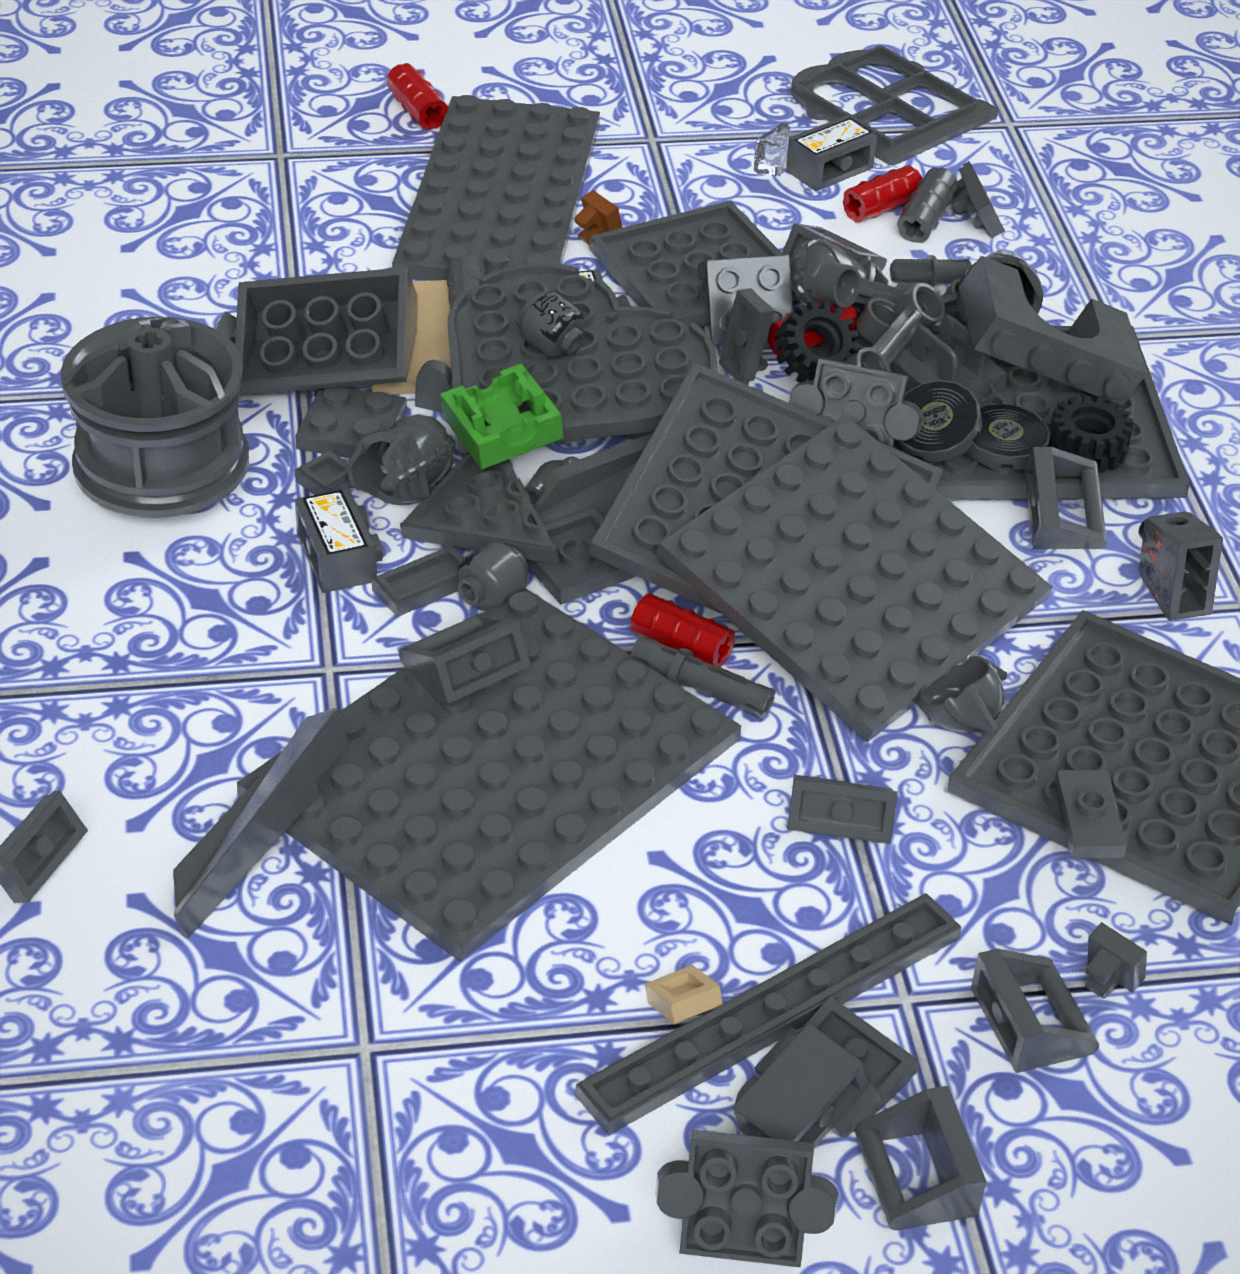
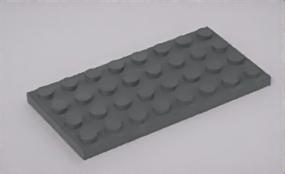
(498, 186)

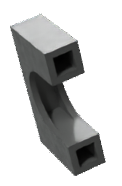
(1094, 356)

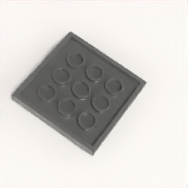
(661, 256)

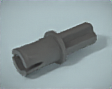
(928, 271)

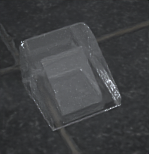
(772, 151)

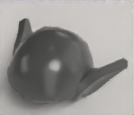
(966, 697)

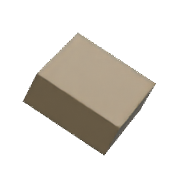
(683, 994)

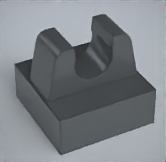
(1113, 962)

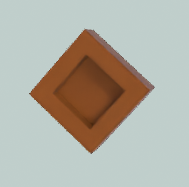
(597, 216)

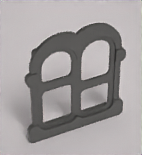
(929, 132)

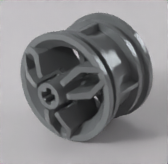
(156, 416)

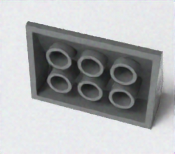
(326, 330)

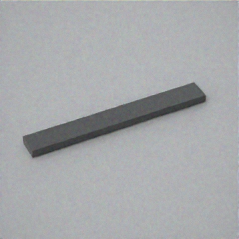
(764, 1013)

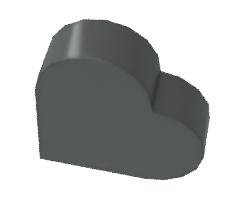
(432, 380)

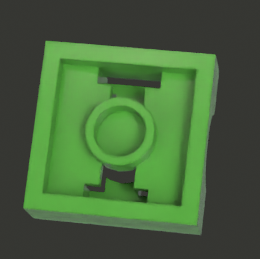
(496, 425)

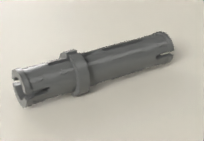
(710, 679)

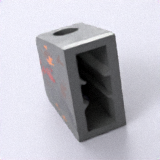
(1180, 563)

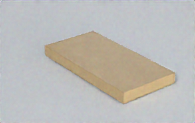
(431, 335)

